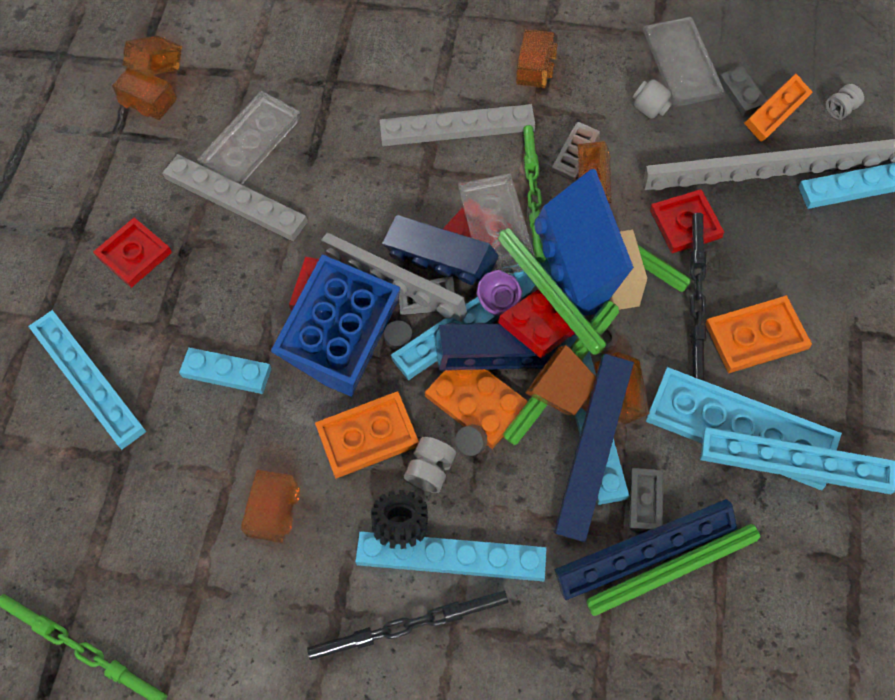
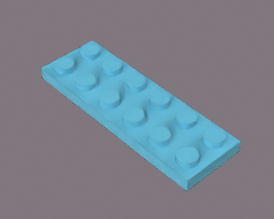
(690, 405)

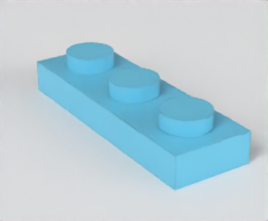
(225, 370)

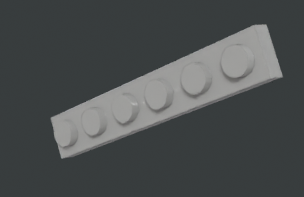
(456, 125)
(235, 197)
(421, 290)

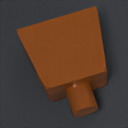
(563, 382)

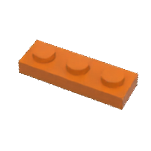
(778, 107)

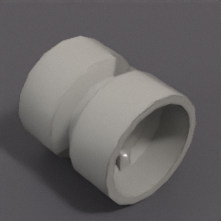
(431, 461)

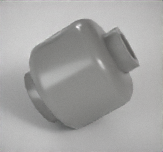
(652, 99)

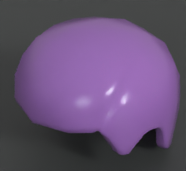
(498, 292)

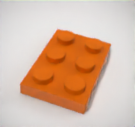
(757, 334)
(477, 399)
(367, 434)

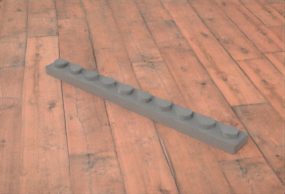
(769, 164)

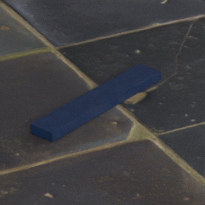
(593, 447)
(646, 549)

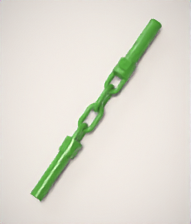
(532, 165)
(45, 627)

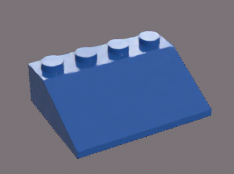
(583, 244)
(337, 324)

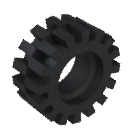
(399, 532)

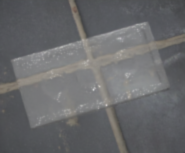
(683, 61)
(250, 137)
(493, 207)

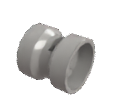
(843, 102)

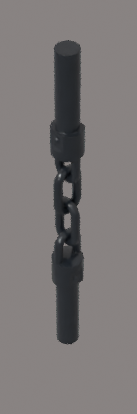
(698, 261)
(366, 637)

